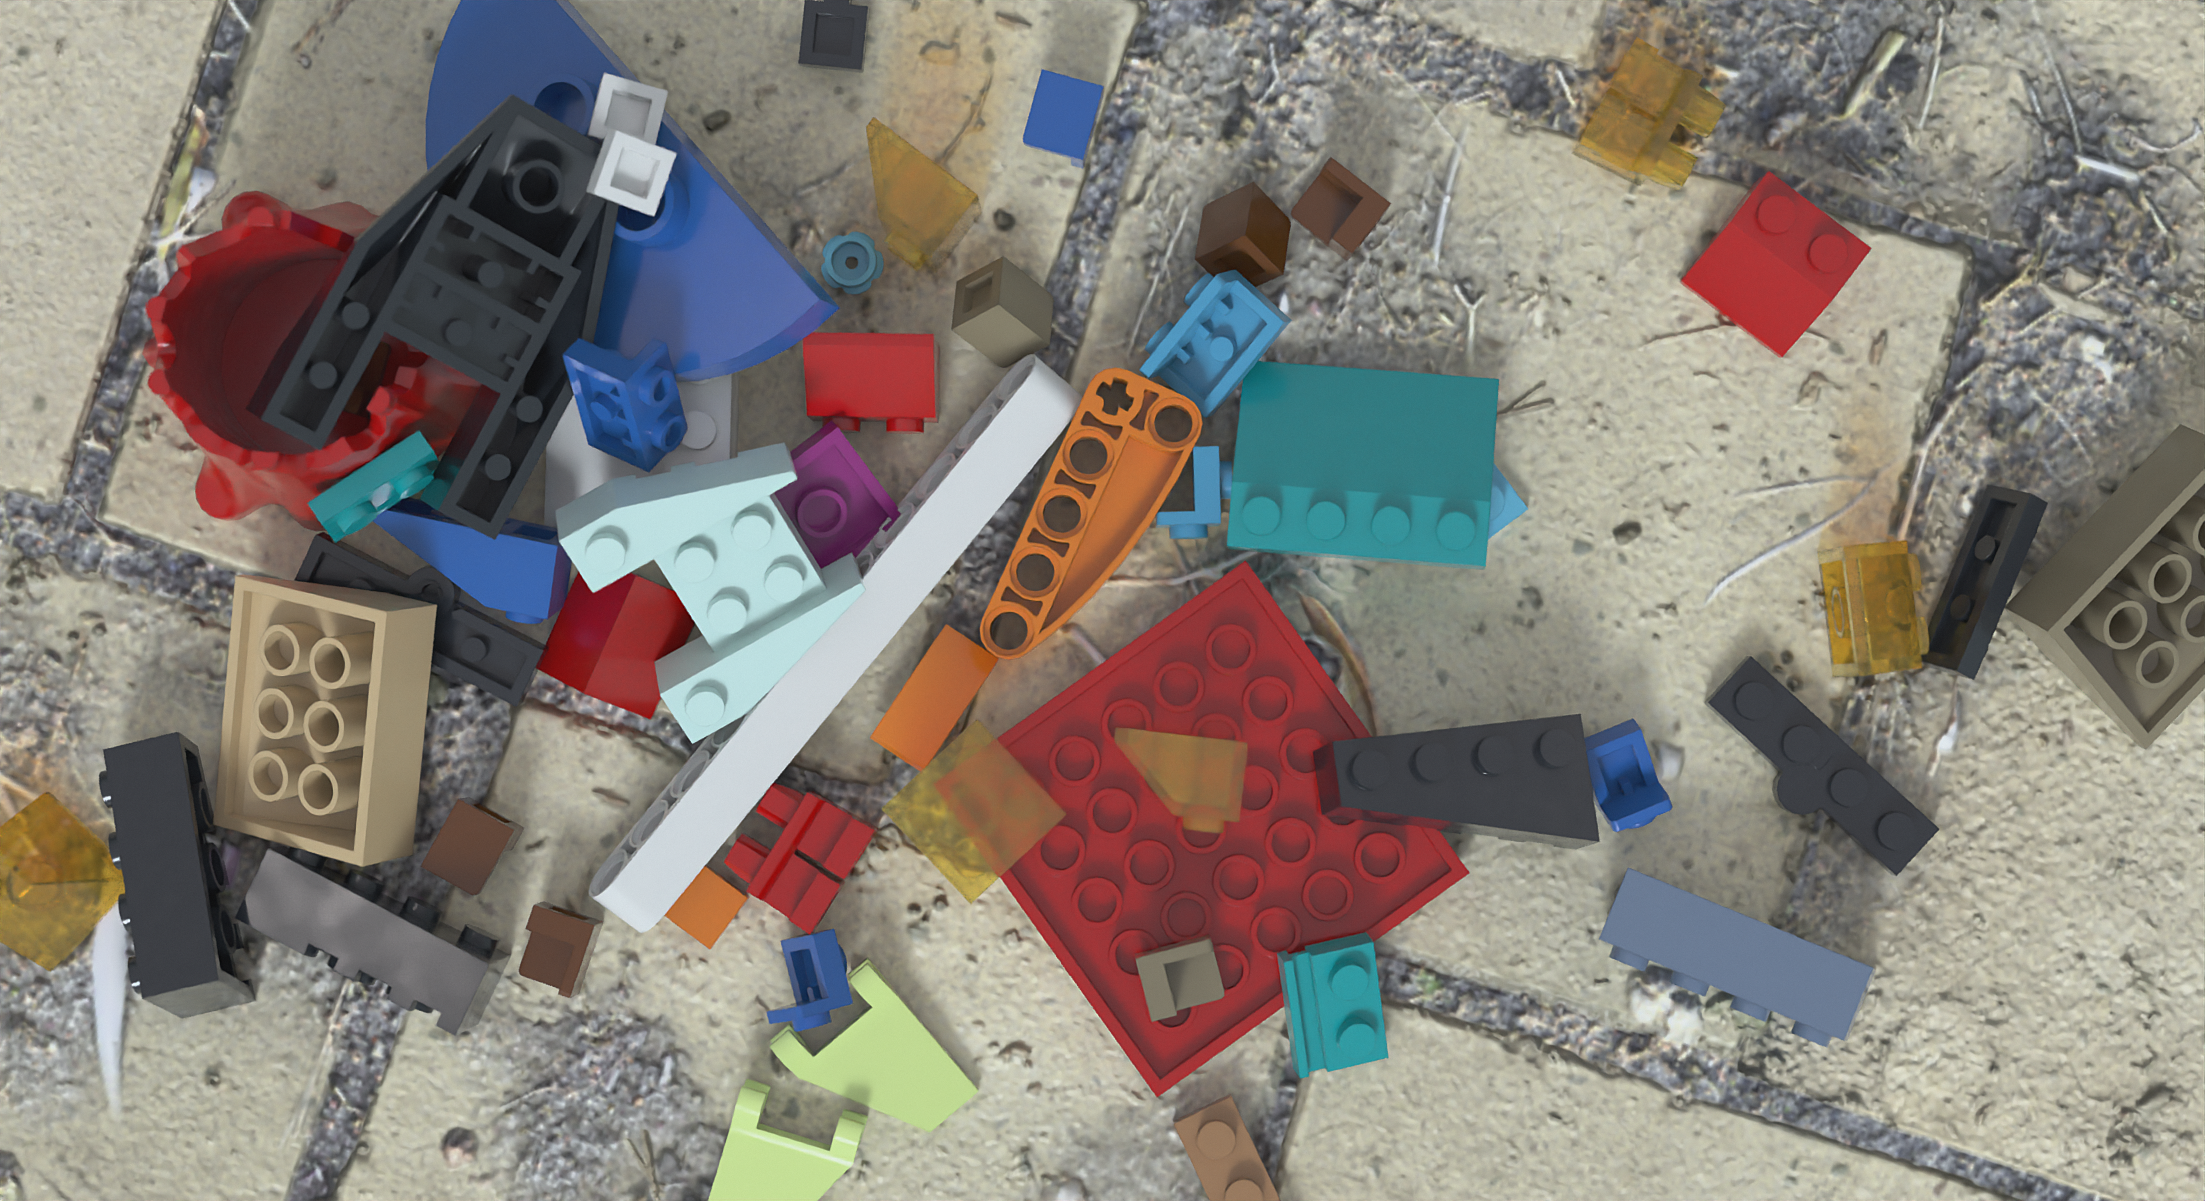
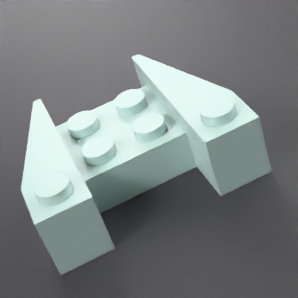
(731, 565)

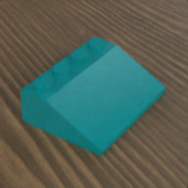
(1364, 465)

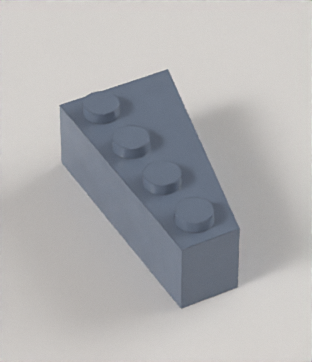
(1737, 955)

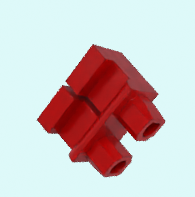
(786, 877)

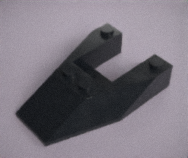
(487, 271)

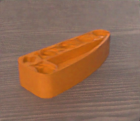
(1113, 504)

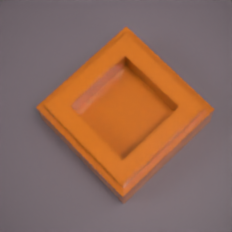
(707, 906)

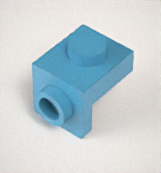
(1210, 483)

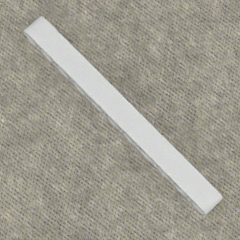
(898, 573)

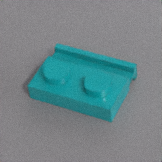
(376, 487)
(1333, 1005)

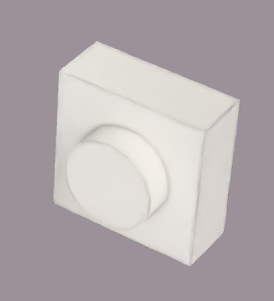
(627, 108)
(631, 172)

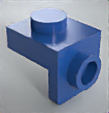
(1624, 777)
(817, 979)

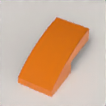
(934, 698)

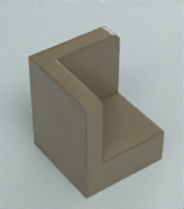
(1002, 312)
(1179, 976)

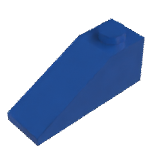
(516, 573)

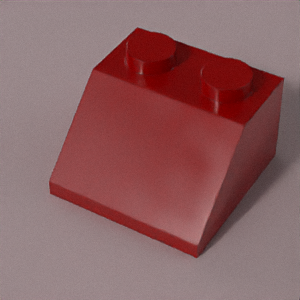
(1775, 264)
(872, 380)

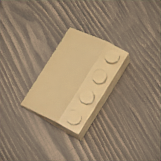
(324, 718)

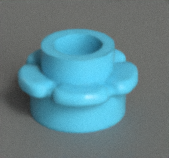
(852, 245)

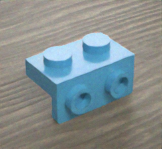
(1214, 340)

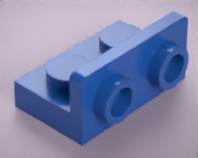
(627, 404)

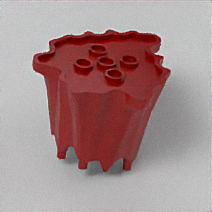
(220, 330)

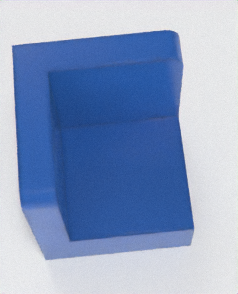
(1063, 116)

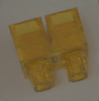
(1640, 114)

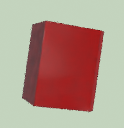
(613, 637)

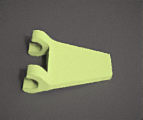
(882, 1058)
(777, 1164)

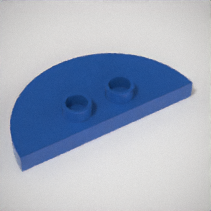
(691, 275)

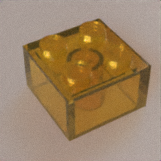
(974, 810)

